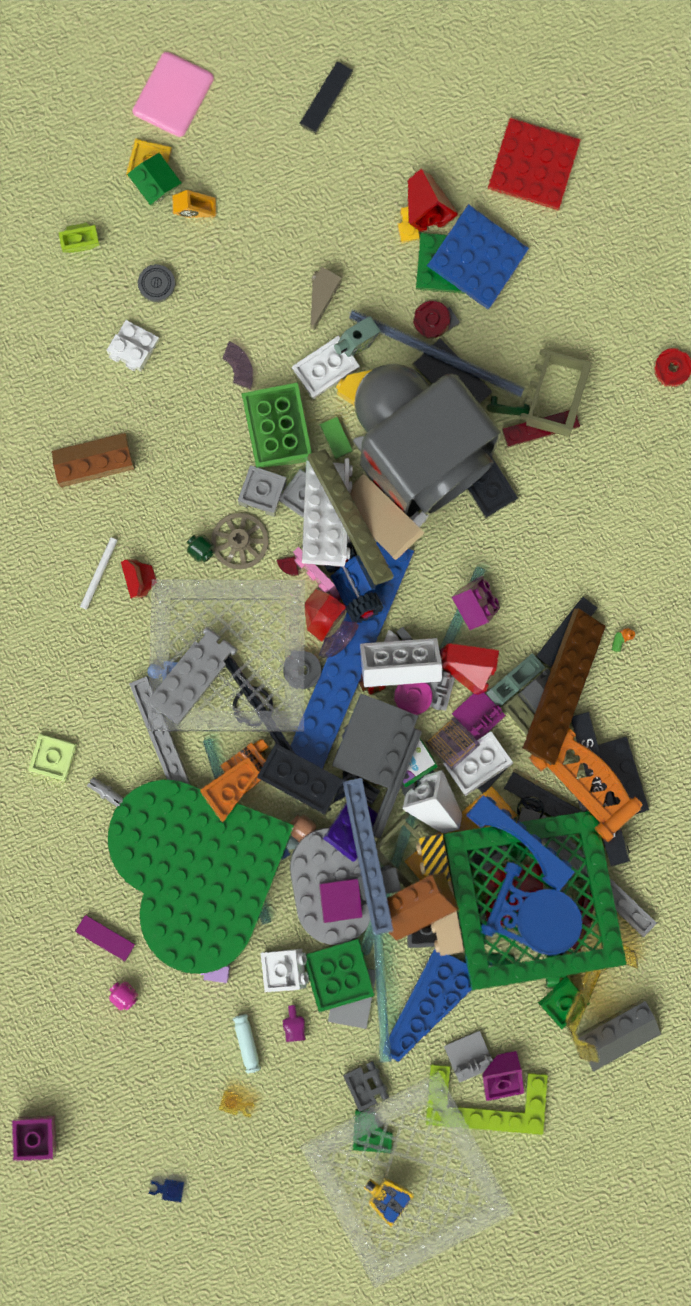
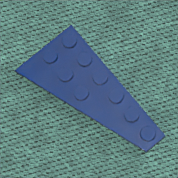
(436, 993)

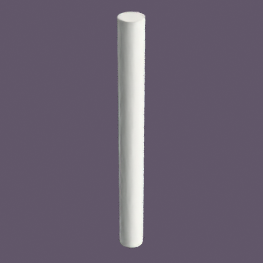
(98, 573)

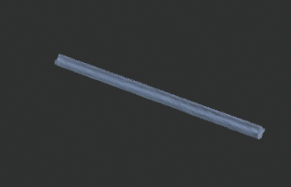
(442, 356)

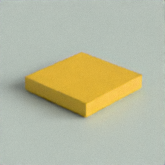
(144, 150)

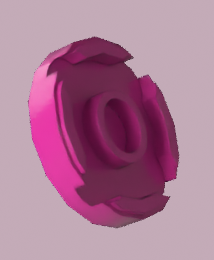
(413, 697)

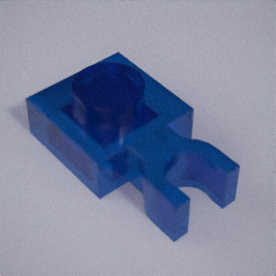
(171, 1189)

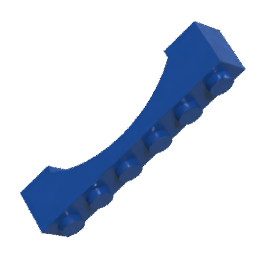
(555, 871)

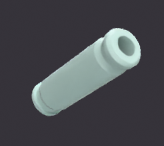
(246, 1043)

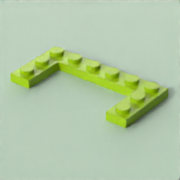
(528, 1122)

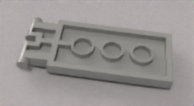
(191, 676)

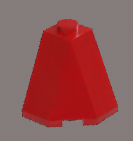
(428, 202)
(322, 613)
(470, 665)

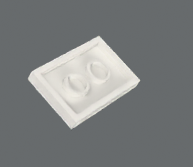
(324, 368)
(481, 764)

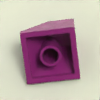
(503, 1077)

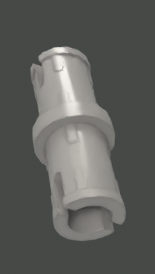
(105, 791)

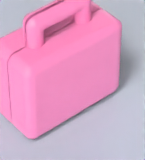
(173, 94)

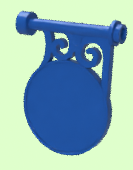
(545, 919)

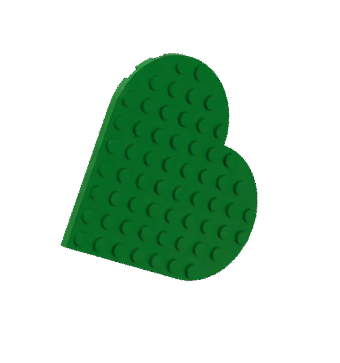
(196, 875)

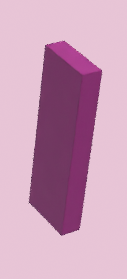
(105, 938)

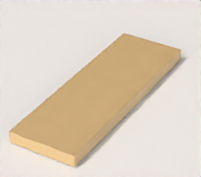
(384, 518)

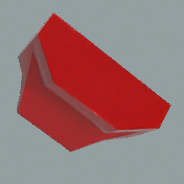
(137, 577)

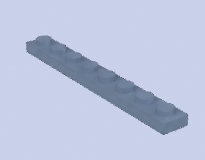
(367, 856)

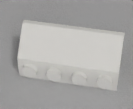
(401, 662)

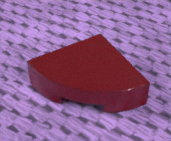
(288, 566)

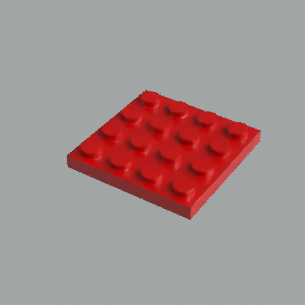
(534, 164)

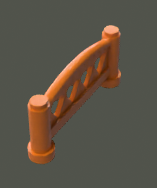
(610, 817)

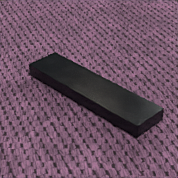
(326, 97)
(551, 648)
(552, 804)

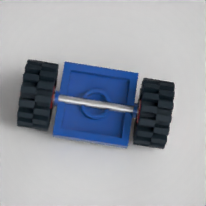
(356, 588)

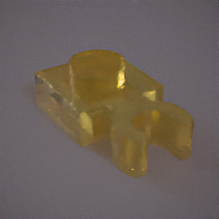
(233, 1103)

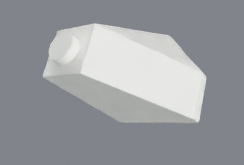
(434, 803)

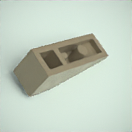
(323, 290)

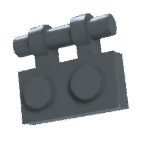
(360, 1089)

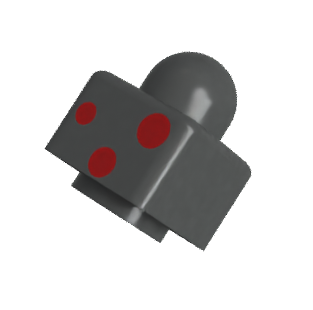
(421, 438)

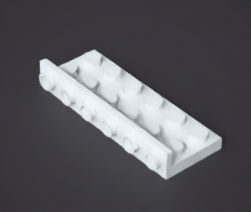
(323, 532)

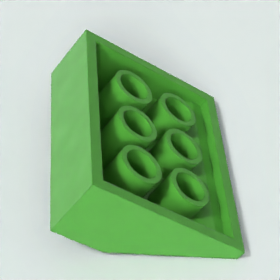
(277, 426)

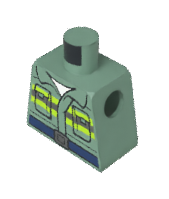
(357, 337)

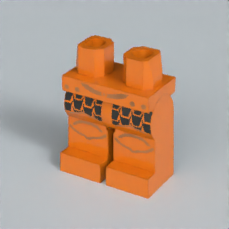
(252, 751)

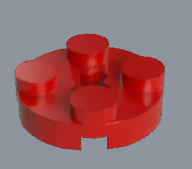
(668, 377)

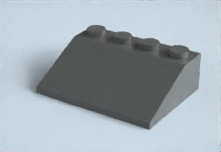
(375, 740)

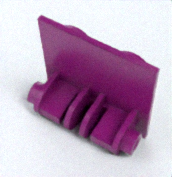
(478, 715)

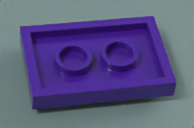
(341, 834)

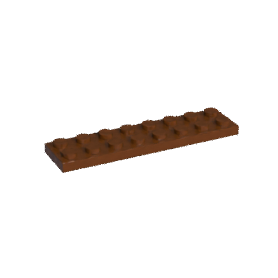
(564, 687)

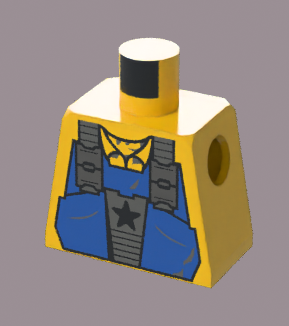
(388, 1199)

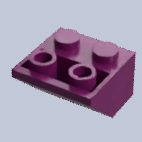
(476, 603)

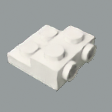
(132, 346)
(284, 970)

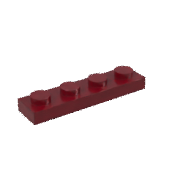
(522, 433)

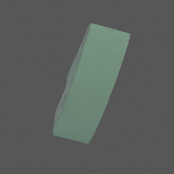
(515, 680)

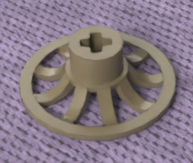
(240, 540)

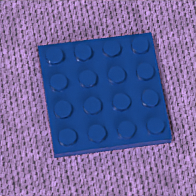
(478, 257)

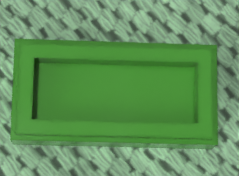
(336, 438)

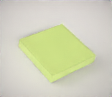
(52, 757)

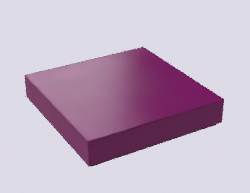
(340, 900)

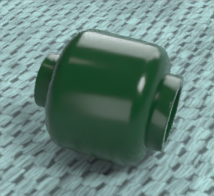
(200, 548)

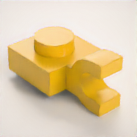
(406, 231)

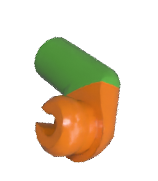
(621, 637)

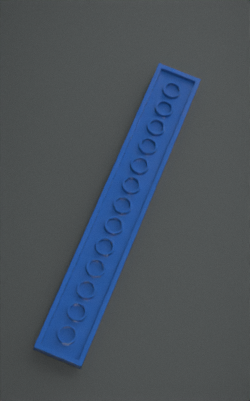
(342, 673)

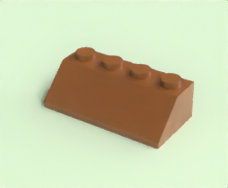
(92, 460)
(420, 905)

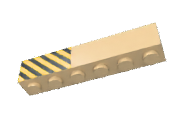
(436, 862)

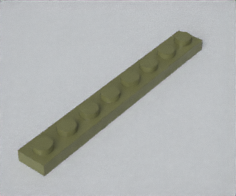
(350, 517)

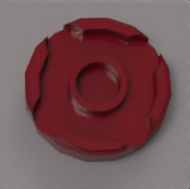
(432, 319)

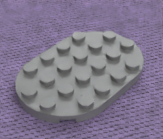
(315, 863)

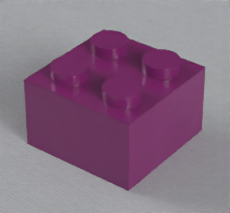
(34, 1138)

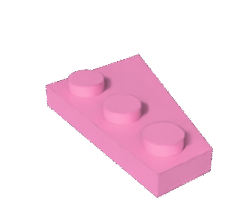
(316, 574)

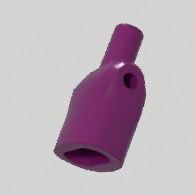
(294, 1026)

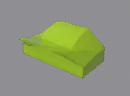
(78, 238)

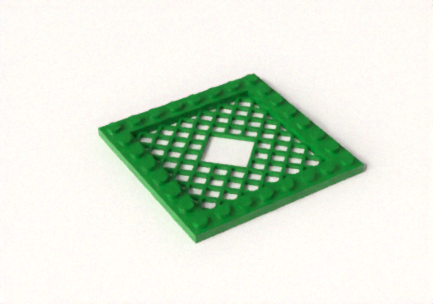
(602, 898)

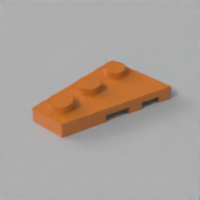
(229, 788)

